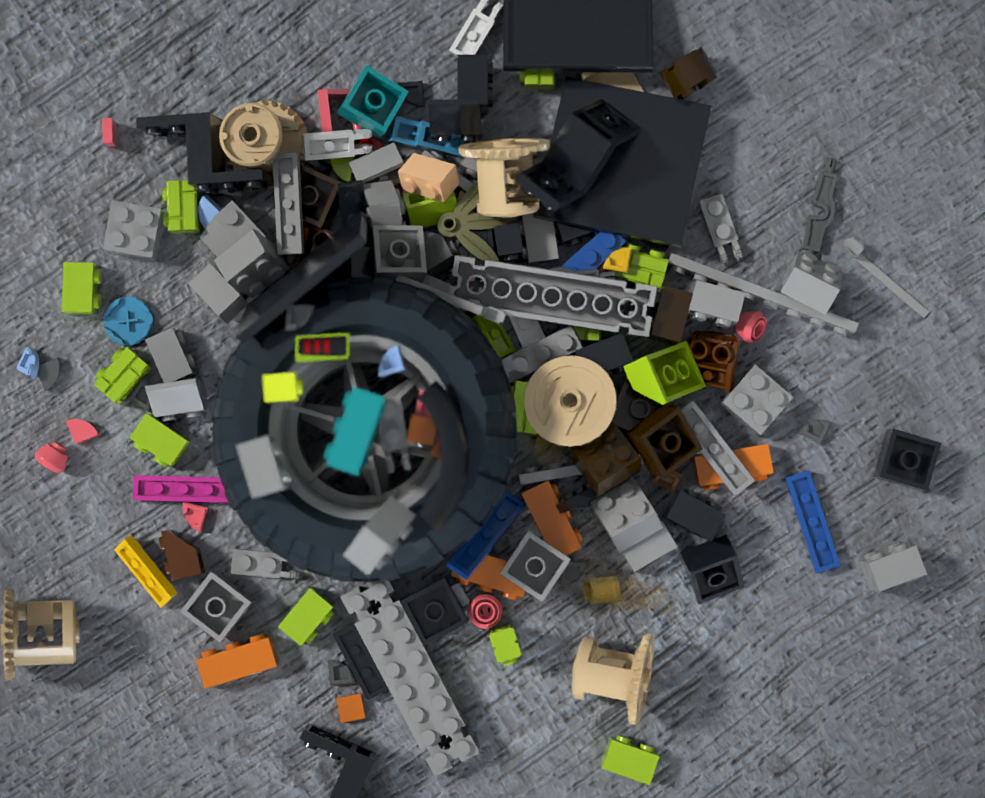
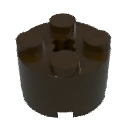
(688, 72)

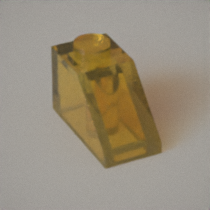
(602, 589)

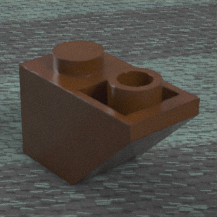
(182, 556)

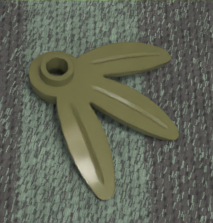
(464, 223)

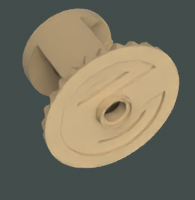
(258, 133)
(491, 174)
(570, 401)
(37, 614)
(614, 674)

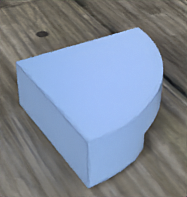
(207, 210)
(391, 362)
(29, 363)

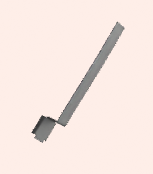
(855, 249)
(490, 313)

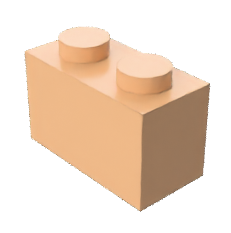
(428, 177)

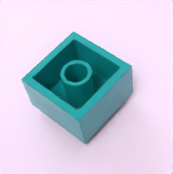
(372, 101)

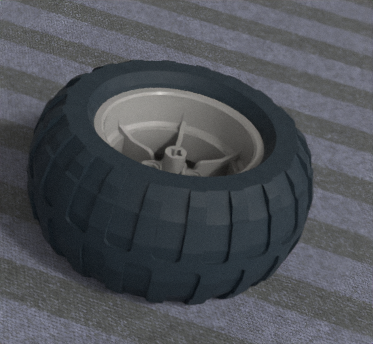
(314, 521)

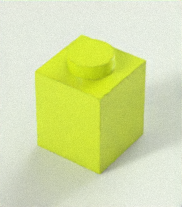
(282, 387)

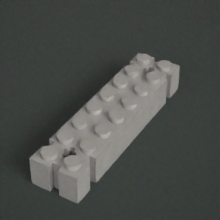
(555, 295)
(411, 676)

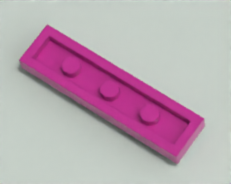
(178, 488)

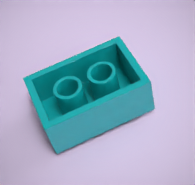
(355, 431)

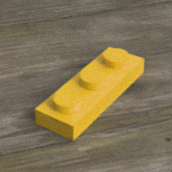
(145, 571)

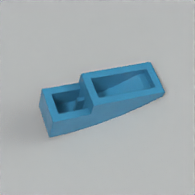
(417, 136)

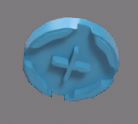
(128, 321)

